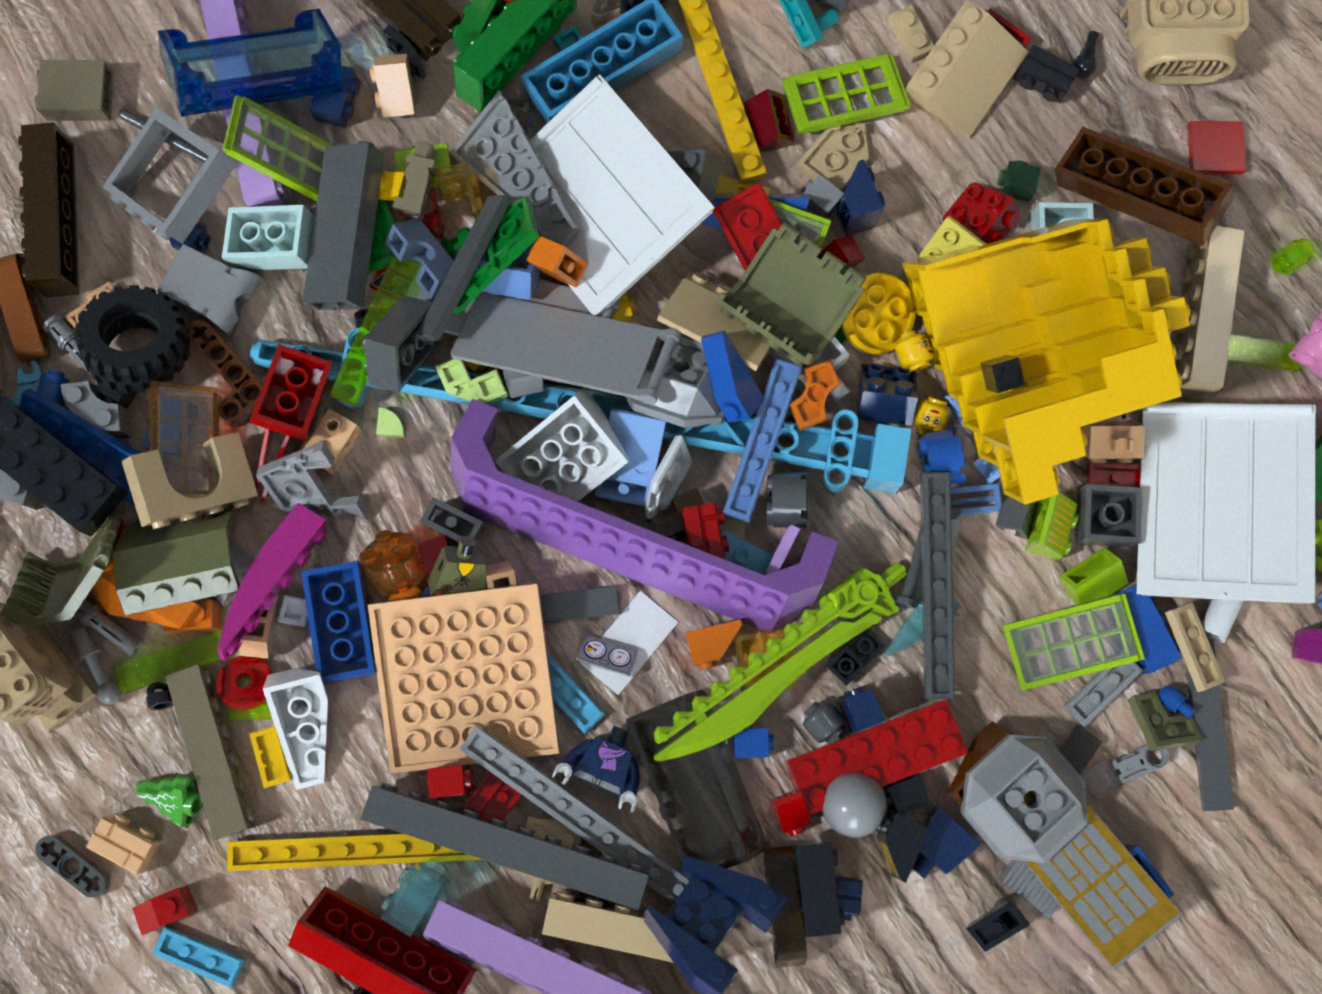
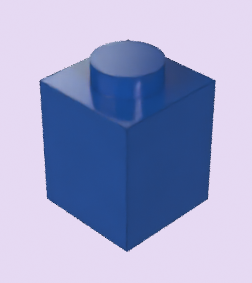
(752, 743)

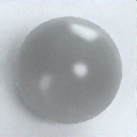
(854, 805)

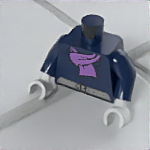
(604, 766)

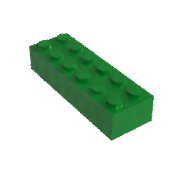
(506, 47)

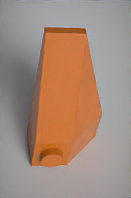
(106, 597)

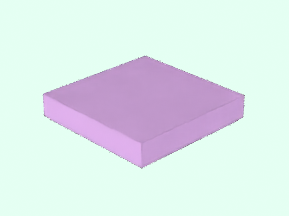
(782, 549)

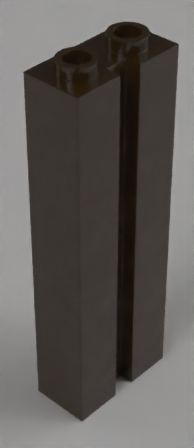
(422, 22)

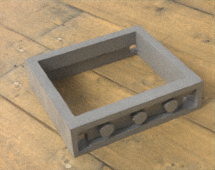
(197, 195)

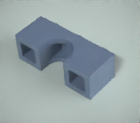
(415, 242)

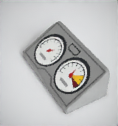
(607, 655)

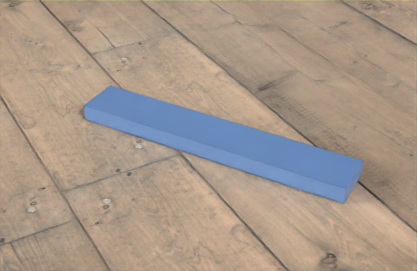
(762, 440)

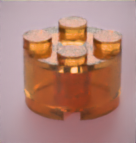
(393, 562)

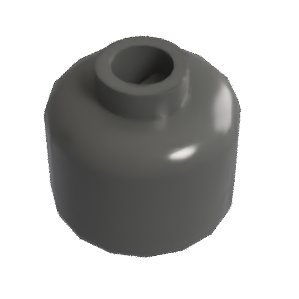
(823, 722)

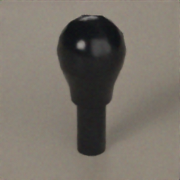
(1086, 59)

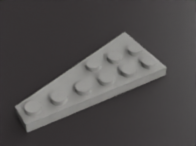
(510, 167)

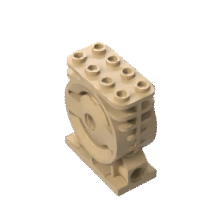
(37, 677)

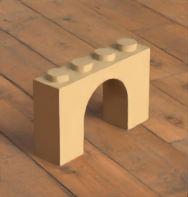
(159, 502)

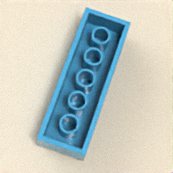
(616, 51)

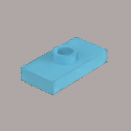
(746, 554)

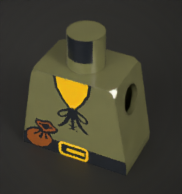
(458, 569)

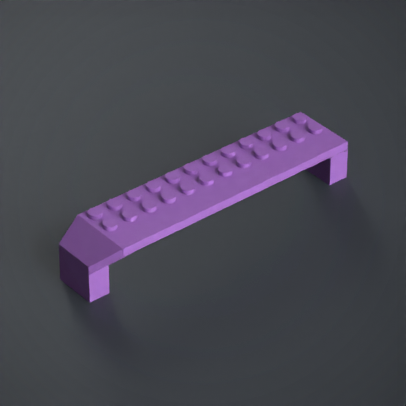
(624, 547)

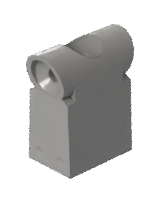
(208, 288)

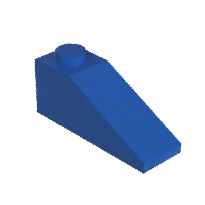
(730, 379)

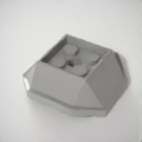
(685, 390)
(996, 795)

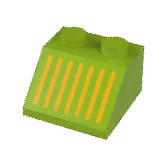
(1052, 527)

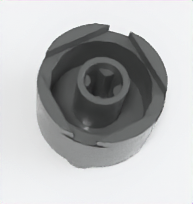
(788, 499)

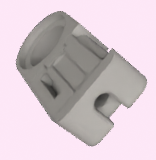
(1136, 764)

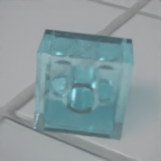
(414, 899)

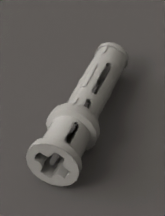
(64, 336)
(92, 616)

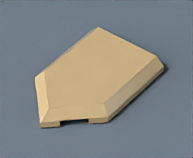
(836, 154)

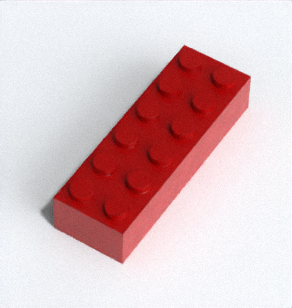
(880, 752)
(375, 952)

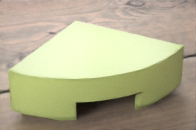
(389, 424)

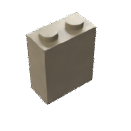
(74, 90)

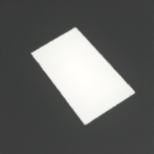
(639, 627)

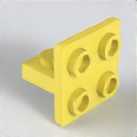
(949, 238)

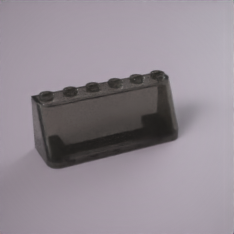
(698, 792)

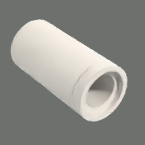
(1220, 618)

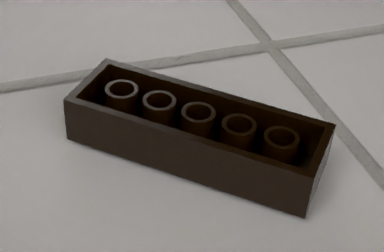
(49, 210)

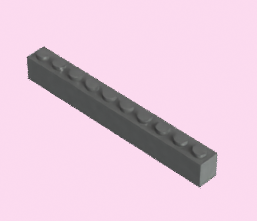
(506, 846)

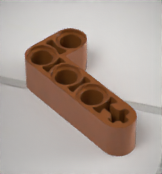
(21, 311)

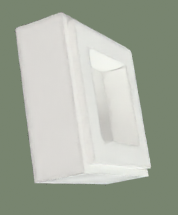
(294, 611)

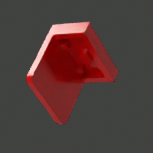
(985, 212)

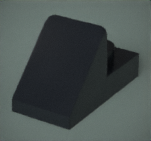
(997, 925)

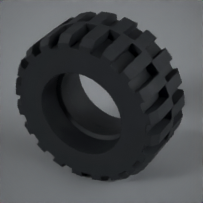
(128, 310)

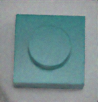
(567, 37)

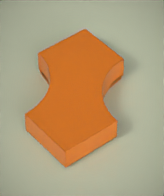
(810, 406)

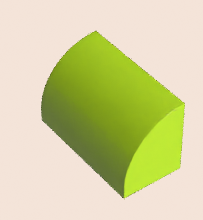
(1094, 578)

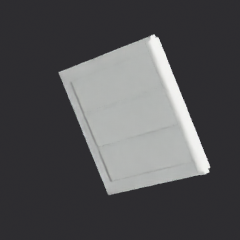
(619, 191)
(1228, 502)

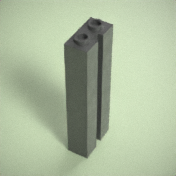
(343, 226)

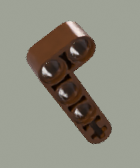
(226, 368)

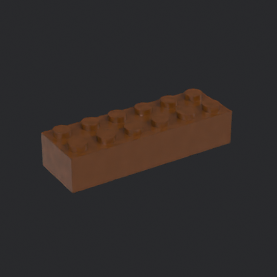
(1144, 185)

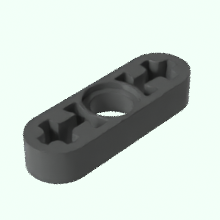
(61, 847)

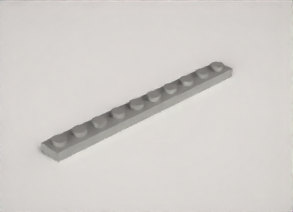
(572, 811)

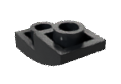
(400, 45)
(855, 656)

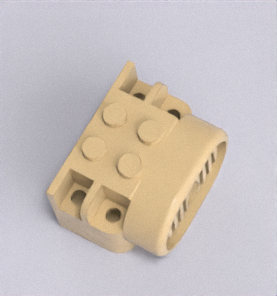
(1185, 38)

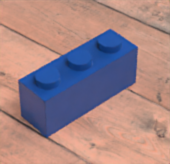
(1151, 625)

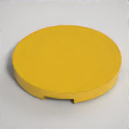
(880, 314)

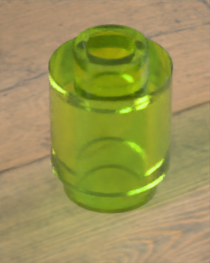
(1292, 256)

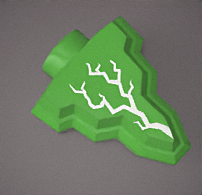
(172, 797)

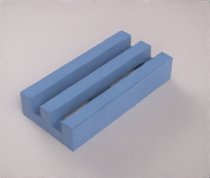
(975, 489)

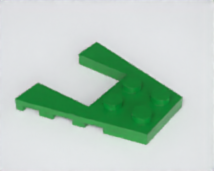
(512, 237)

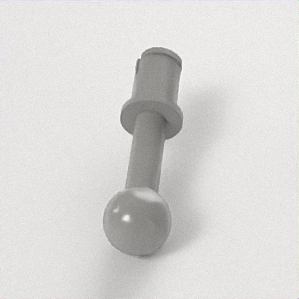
(108, 692)

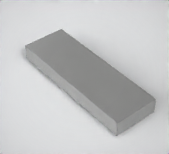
(1100, 692)

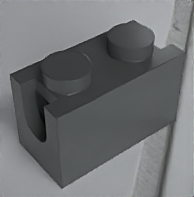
(451, 521)

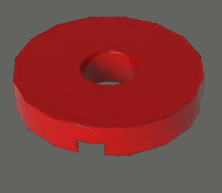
(233, 672)

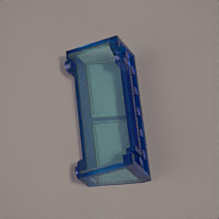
(252, 65)

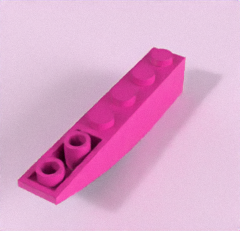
(270, 571)

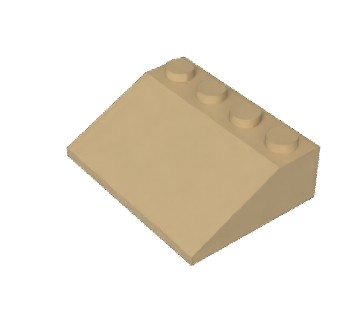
(966, 69)
(696, 314)

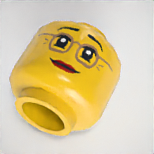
(914, 351)
(931, 415)

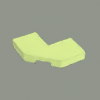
(458, 383)

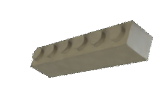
(210, 751)

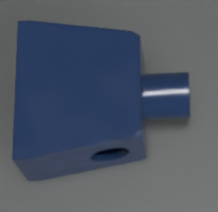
(944, 844)

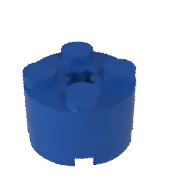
(942, 453)

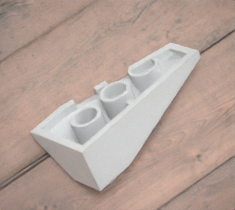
(300, 717)

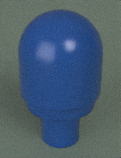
(1176, 701)

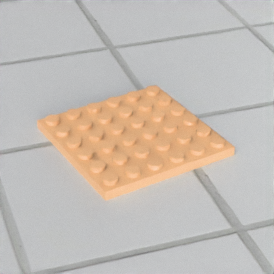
(463, 665)

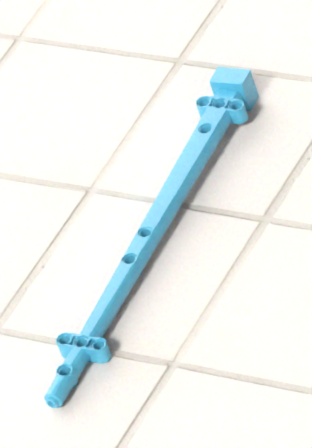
(875, 456)

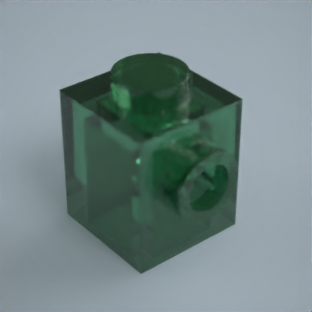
(1019, 180)

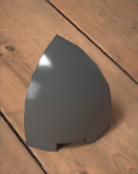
(1016, 517)

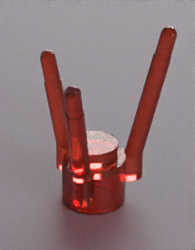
(432, 219)

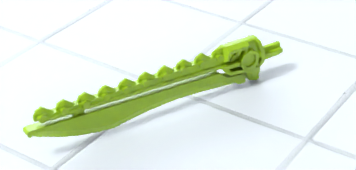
(847, 600)

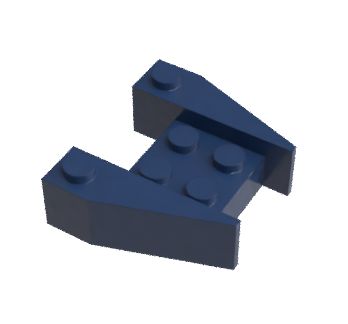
(704, 918)

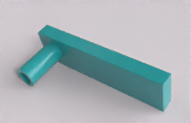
(803, 22)

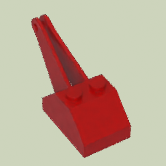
(289, 400)

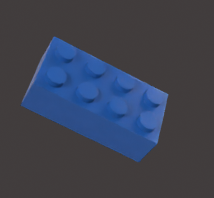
(339, 622)

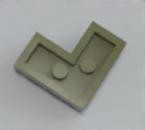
(1159, 729)

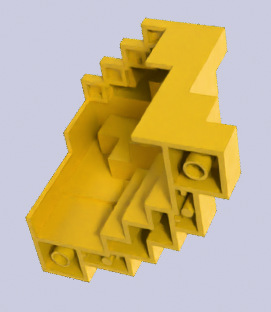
(1078, 316)

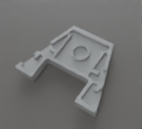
(295, 481)

